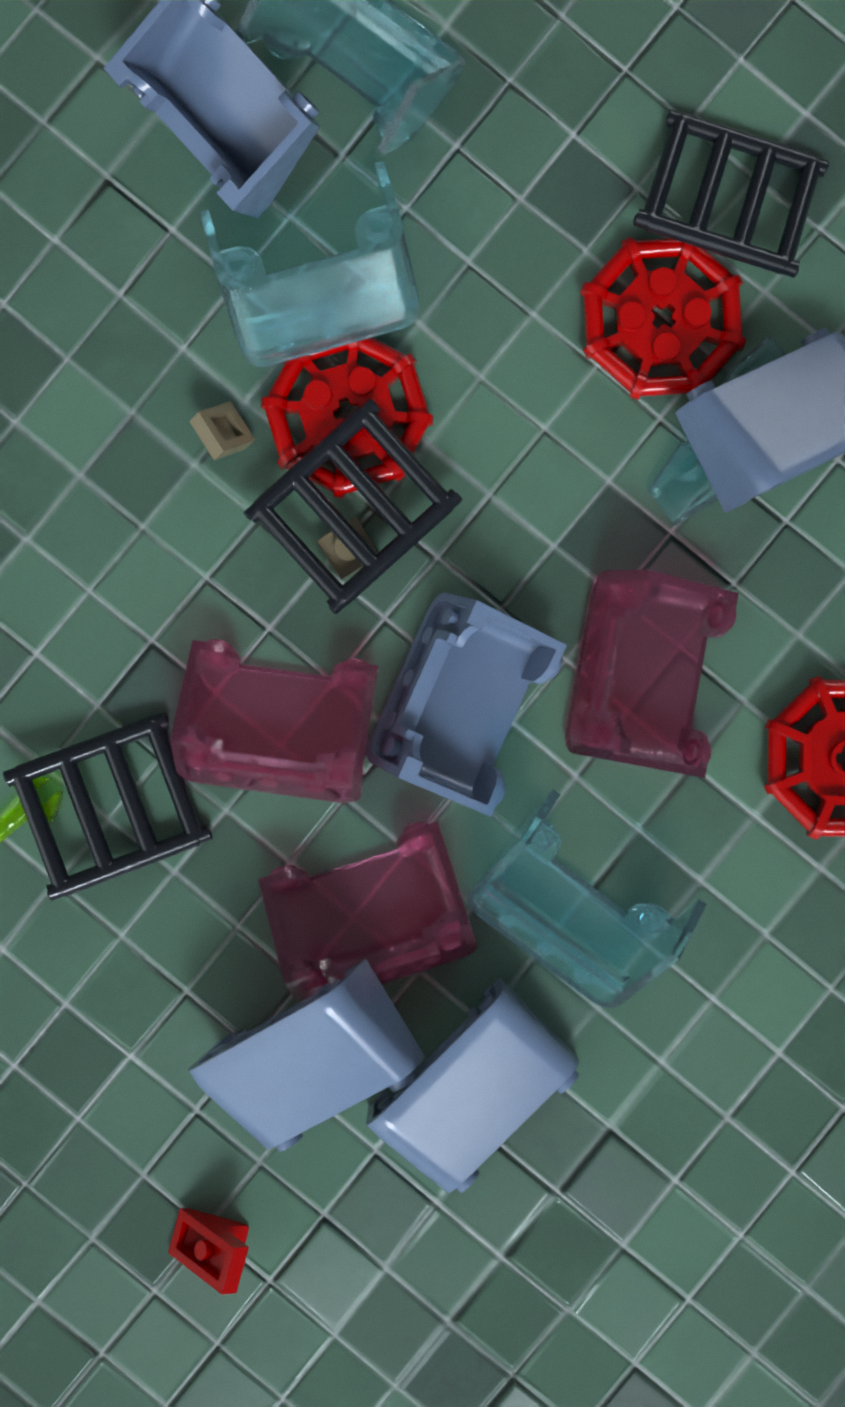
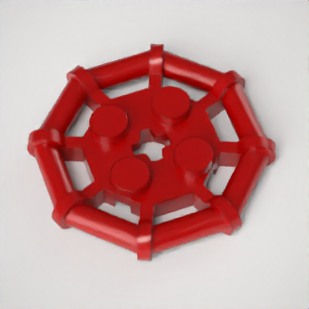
(662, 290)
(343, 384)
(816, 758)

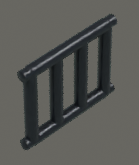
(695, 232)
(298, 479)
(105, 866)

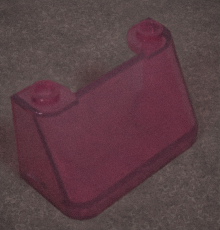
(644, 669)
(273, 726)
(389, 908)

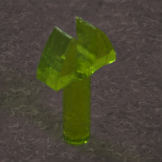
(16, 816)

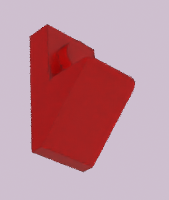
(211, 1248)

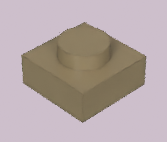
(222, 430)
(339, 556)

